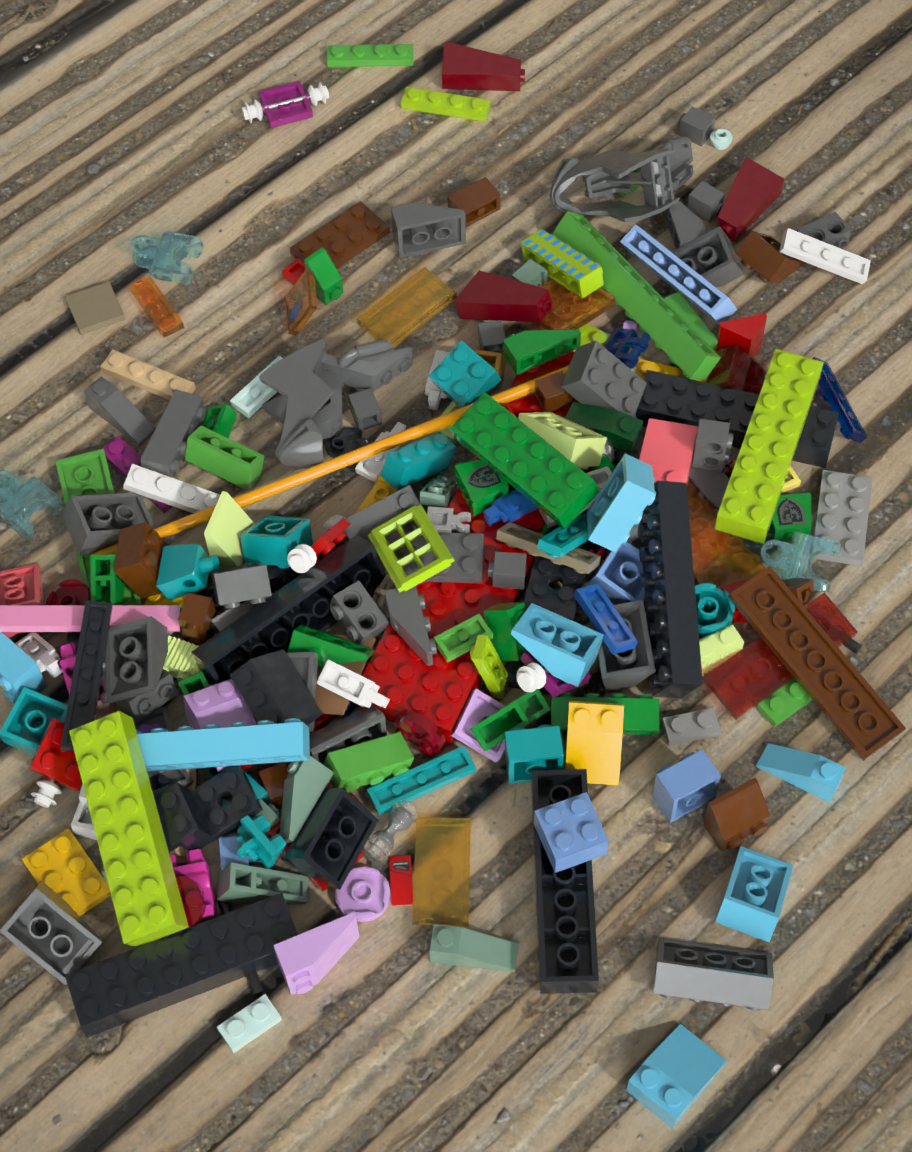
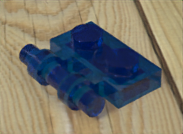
(622, 340)

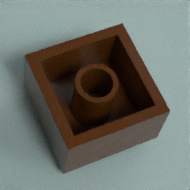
(139, 558)

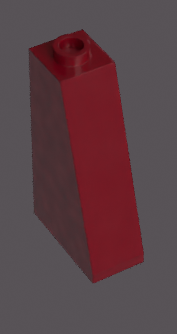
(479, 70)
(748, 198)
(502, 299)

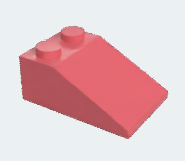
(669, 449)
(21, 587)

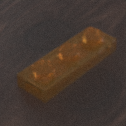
(156, 306)

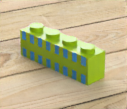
(563, 263)

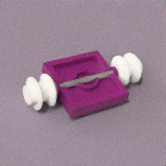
(285, 104)
(535, 676)

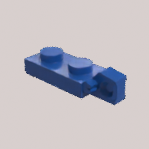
(508, 508)

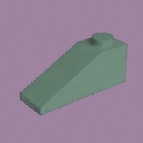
(300, 794)
(252, 884)
(471, 949)

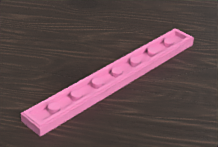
(69, 617)

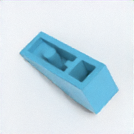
(803, 770)

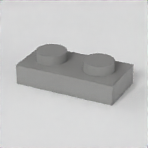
(691, 726)

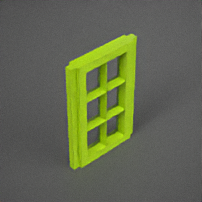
(434, 544)

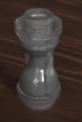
(398, 820)

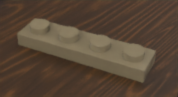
(517, 536)

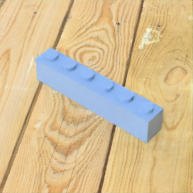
(678, 275)

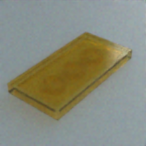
(407, 307)
(442, 871)

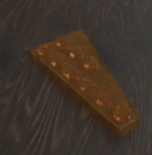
(717, 555)

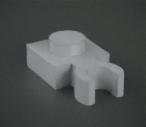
(445, 520)

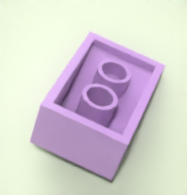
(219, 706)
(313, 953)

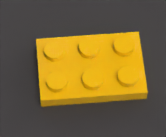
(68, 872)

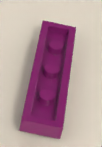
(122, 457)

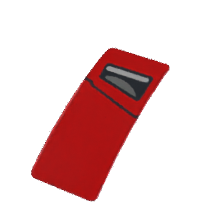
(401, 880)

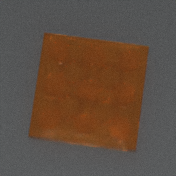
(571, 311)

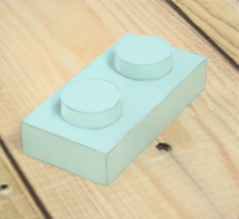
(249, 1023)

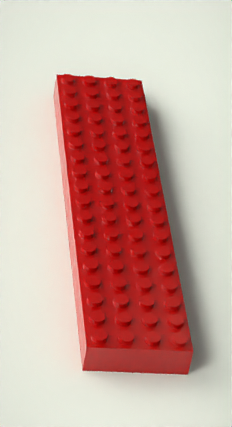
(444, 687)

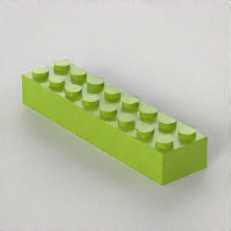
(769, 446)
(128, 829)

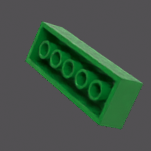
(525, 460)

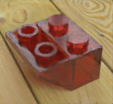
(737, 371)

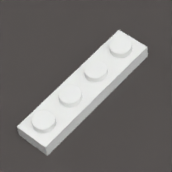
(825, 256)
(169, 490)

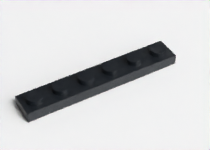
(87, 669)

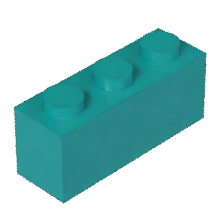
(418, 461)

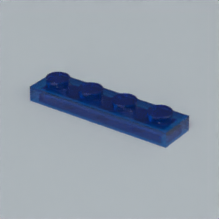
(837, 400)

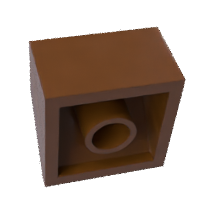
(764, 255)
(737, 815)

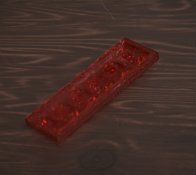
(758, 672)

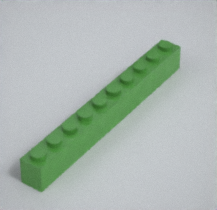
(640, 299)

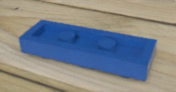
(605, 618)

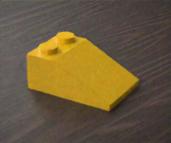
(595, 740)

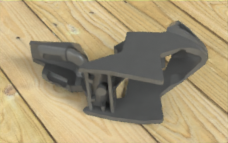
(609, 172)
(313, 392)

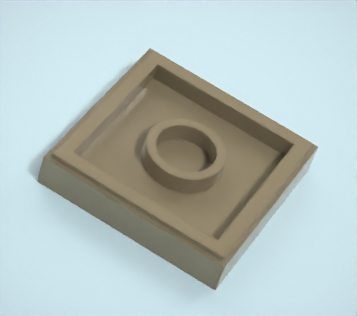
(95, 308)

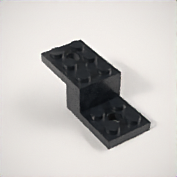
(555, 600)
(198, 817)

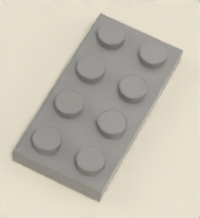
(843, 515)

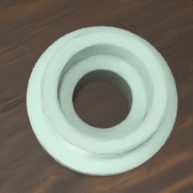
(721, 138)

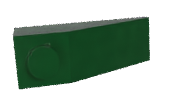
(618, 427)

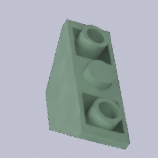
(438, 492)

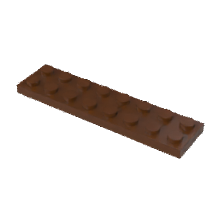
(817, 663)

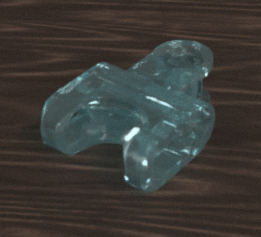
(165, 255)
(22, 499)
(798, 556)

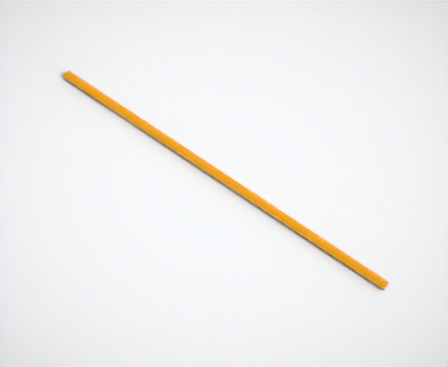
(338, 462)

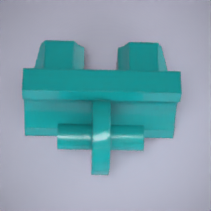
(256, 844)

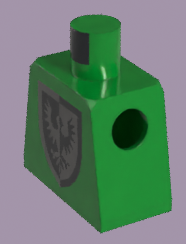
(479, 485)
(791, 516)

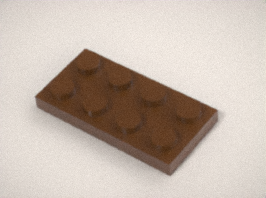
(344, 235)

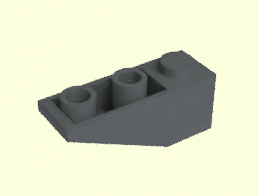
(408, 621)

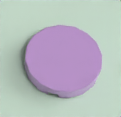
(364, 893)

